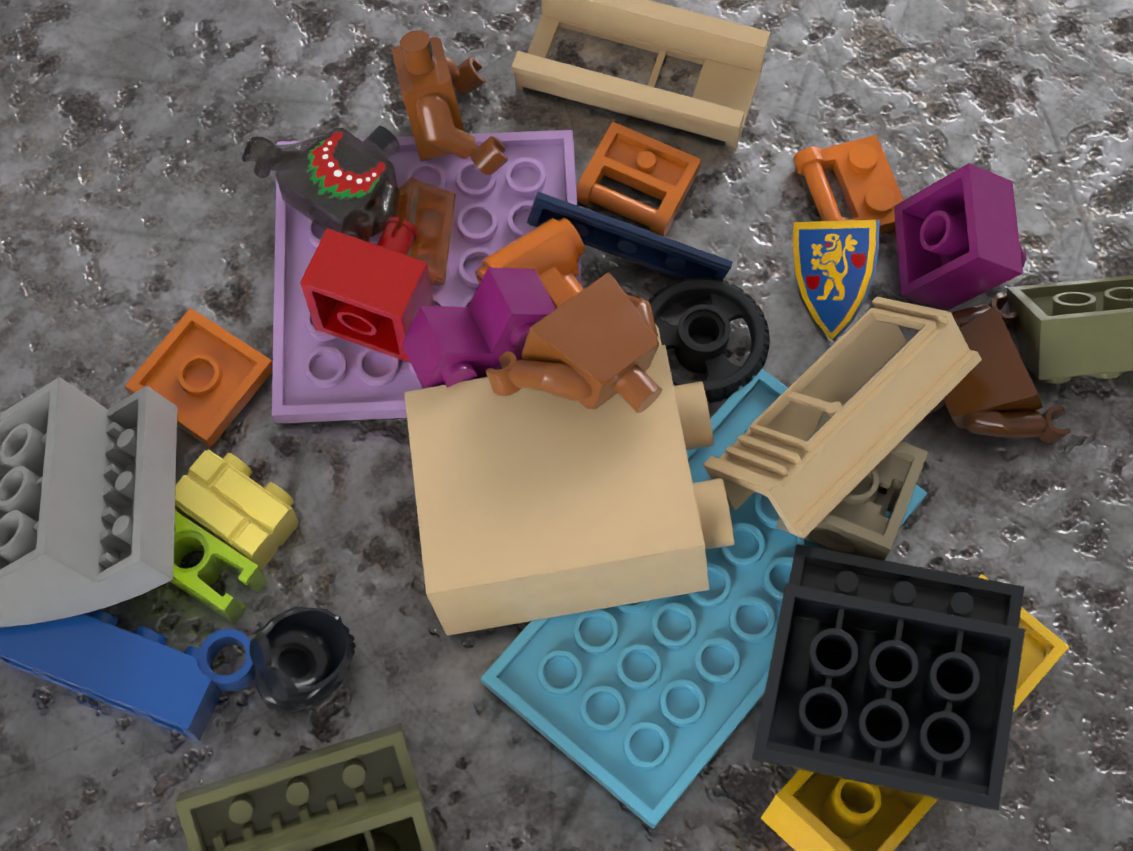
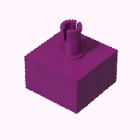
(958, 238)

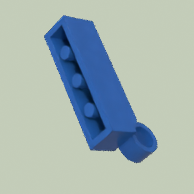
(128, 667)

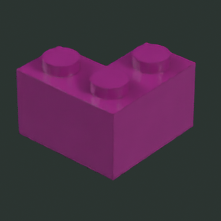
(463, 342)

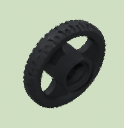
(713, 320)

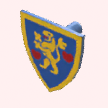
(835, 269)

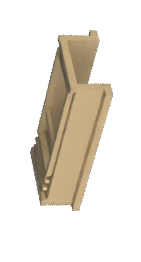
(727, 50)
(815, 475)

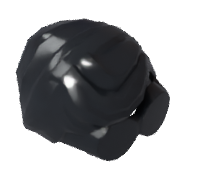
(301, 657)

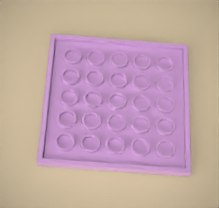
(337, 380)

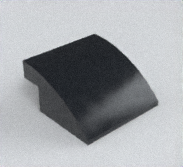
(893, 676)

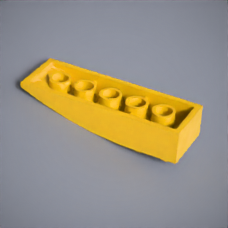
(850, 815)

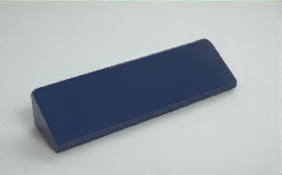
(630, 241)

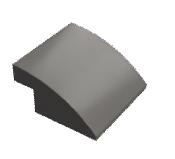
(84, 502)

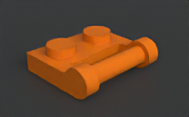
(643, 166)
(861, 175)

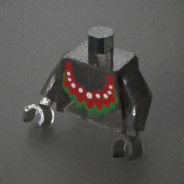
(334, 178)

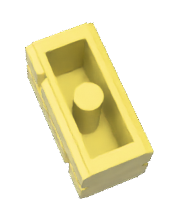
(235, 507)

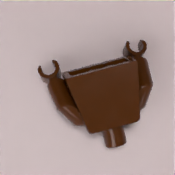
(998, 392)

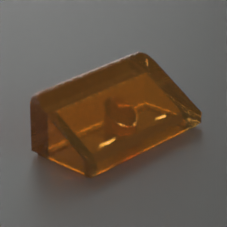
(432, 214)

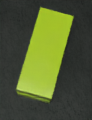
(216, 557)

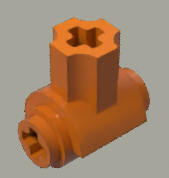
(550, 250)

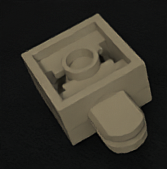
(858, 521)

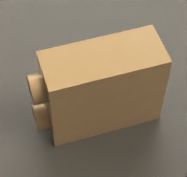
(557, 504)

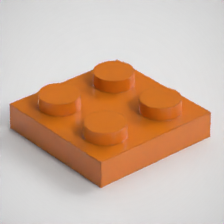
(203, 374)

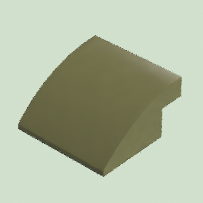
(328, 799)

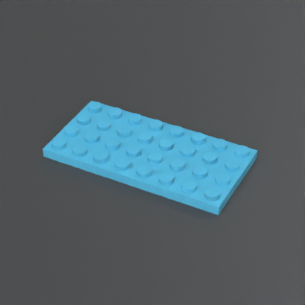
(664, 682)

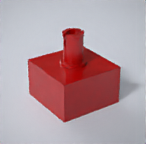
(367, 288)

